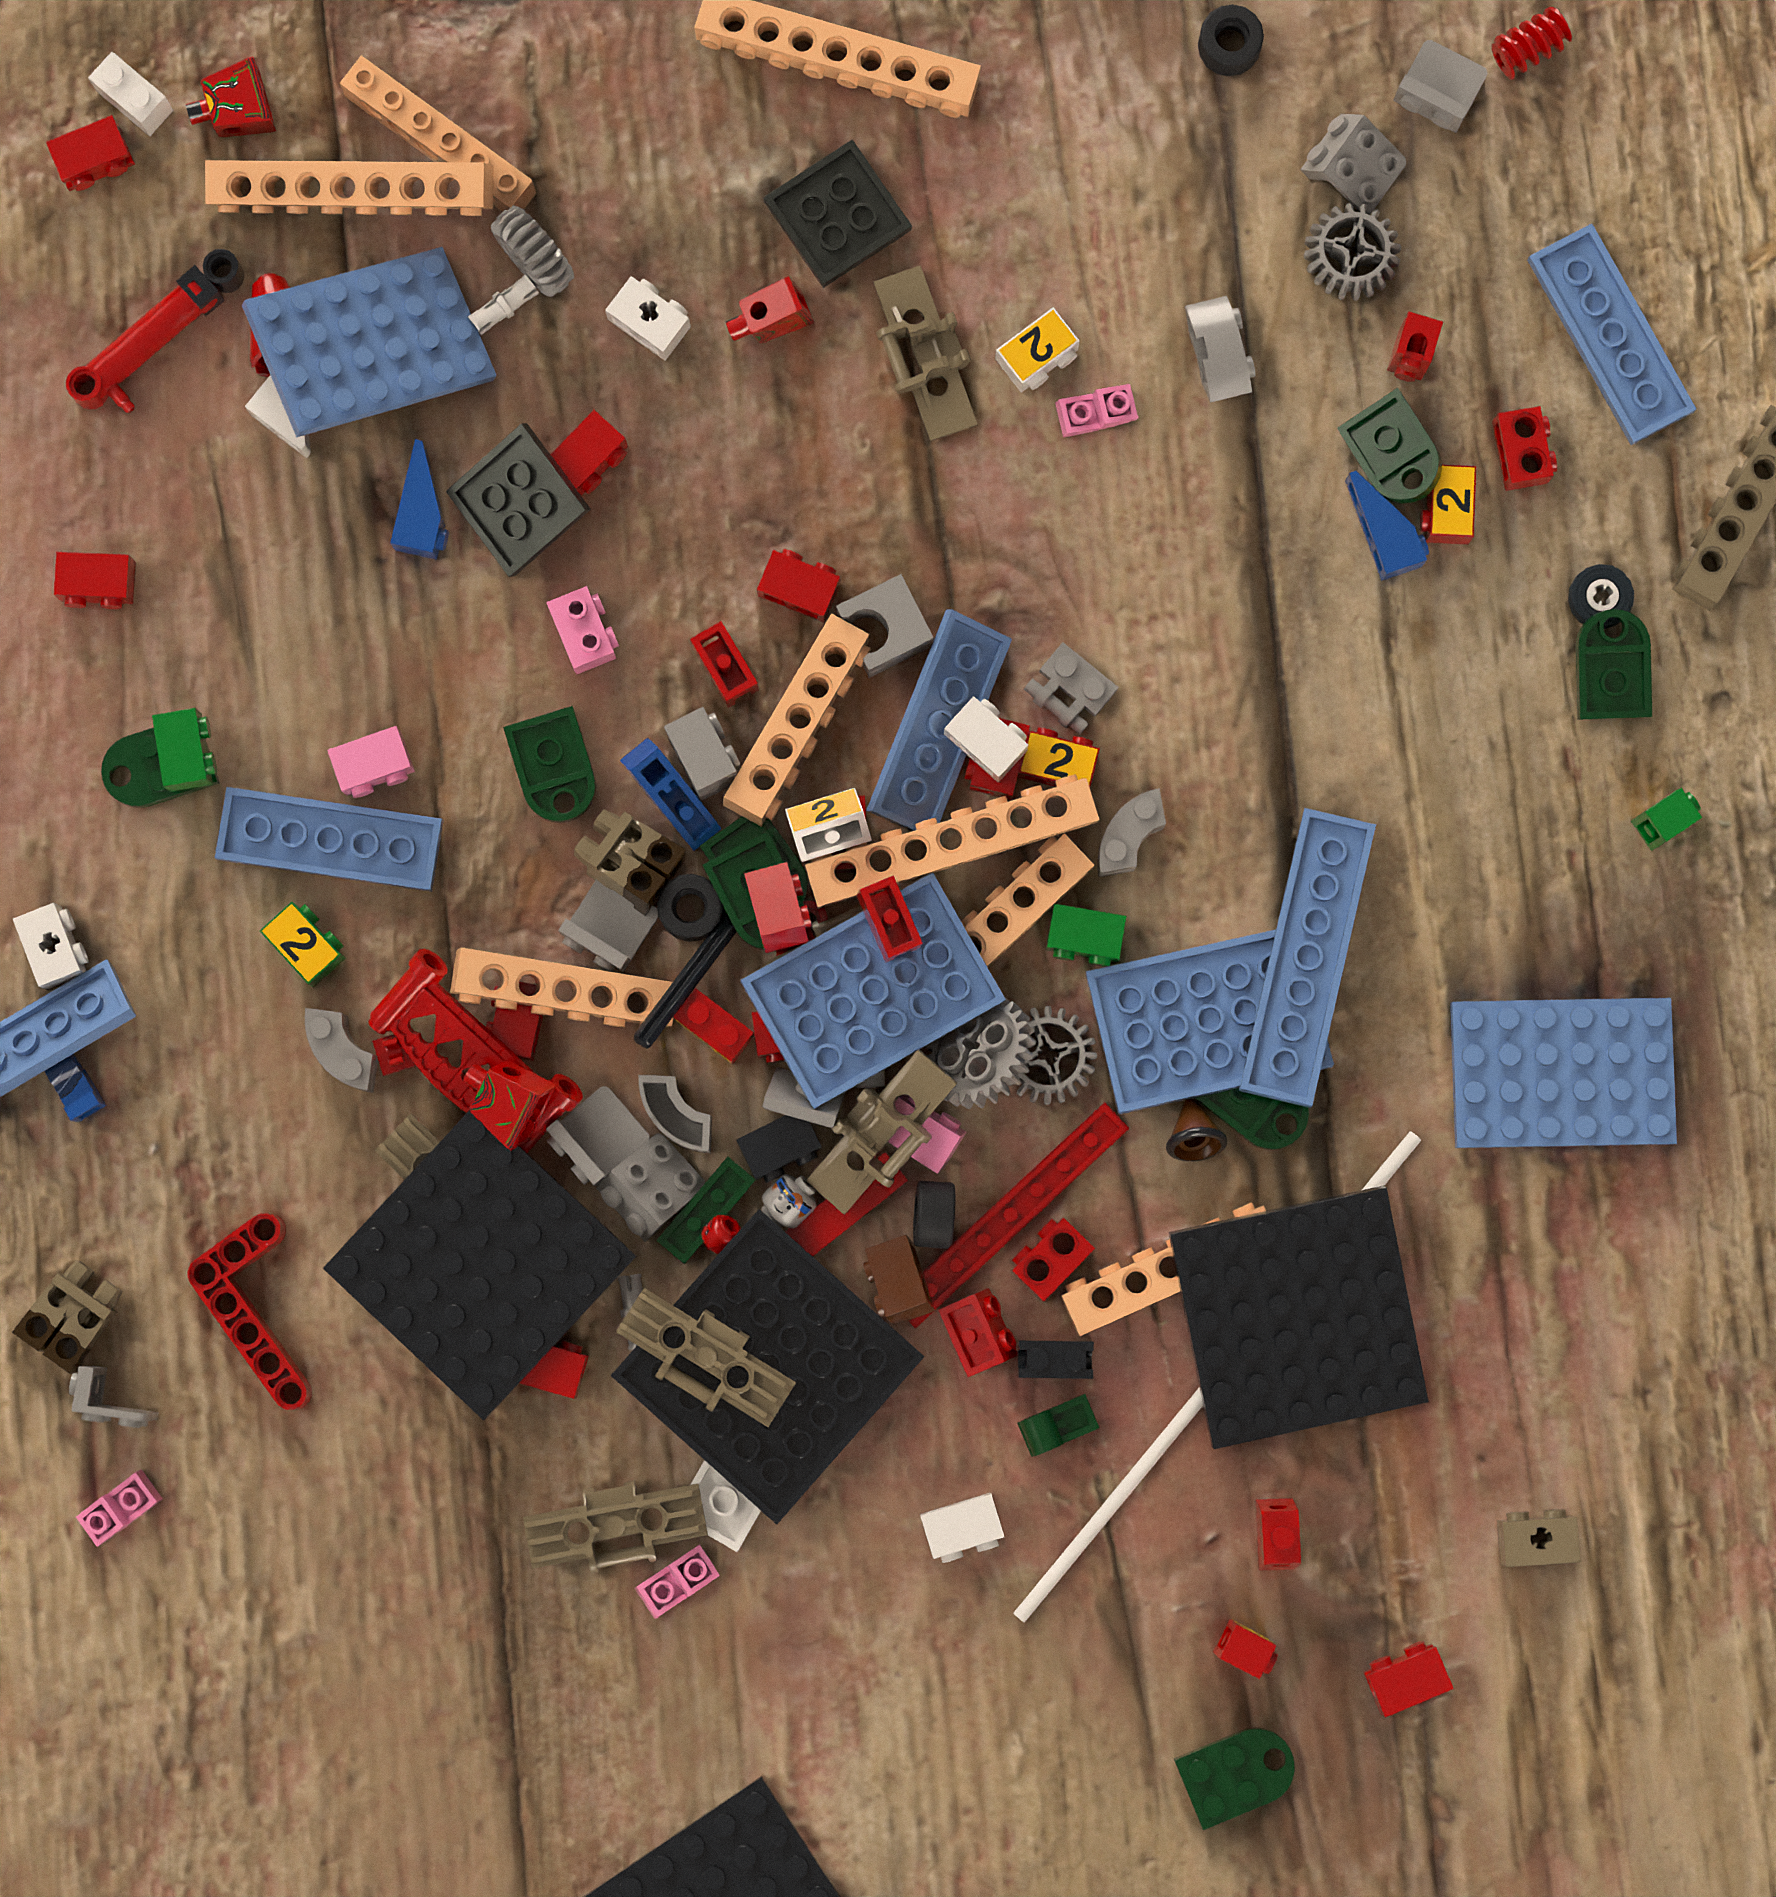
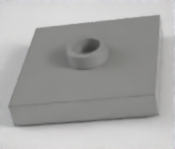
(788, 1099)

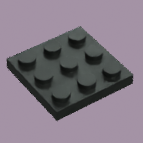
(837, 213)
(518, 500)

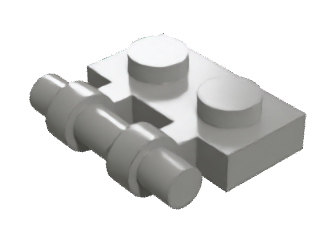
(1078, 680)

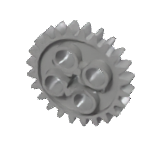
(985, 1054)

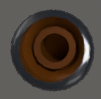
(1195, 1135)

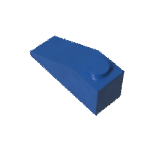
(419, 518)
(1388, 533)
(670, 793)

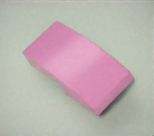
(1096, 411)
(119, 1508)
(677, 1581)

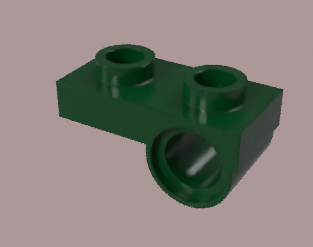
(1058, 1425)

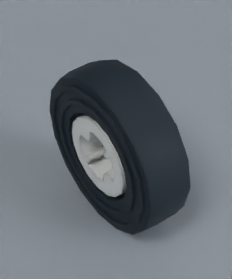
(1604, 577)

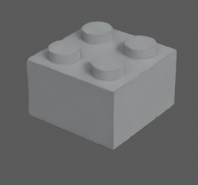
(701, 752)

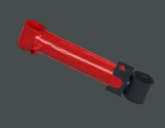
(193, 296)

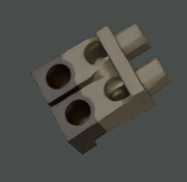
(630, 859)
(68, 1317)

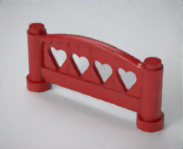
(421, 995)

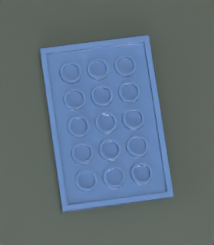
(368, 341)
(851, 1015)
(1181, 1020)
(1563, 1073)

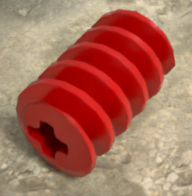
(1529, 40)

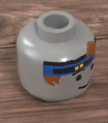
(789, 1201)

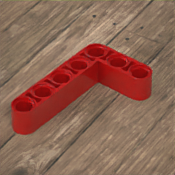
(245, 1311)

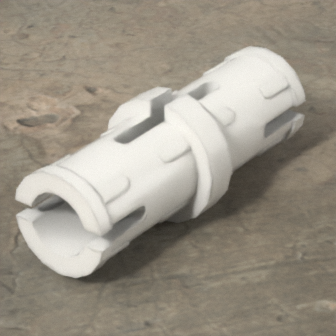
(503, 304)

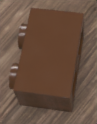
(898, 1279)

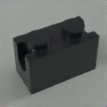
(779, 1145)
(1055, 1359)

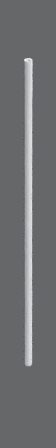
(1164, 1441)

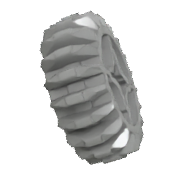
(532, 250)
(1338, 250)
(1078, 1045)

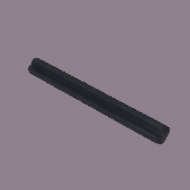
(685, 983)

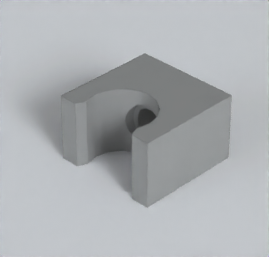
(898, 612)

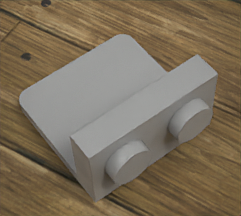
(1440, 85)
(1355, 160)
(607, 928)
(597, 1136)
(650, 1186)
(88, 1395)

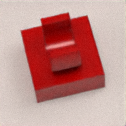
(391, 1055)

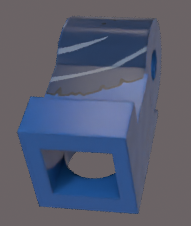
(75, 1089)

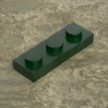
(714, 1198)

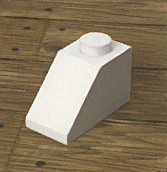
(270, 412)

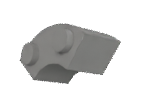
(1219, 348)
(1127, 831)
(337, 1051)
(672, 1115)

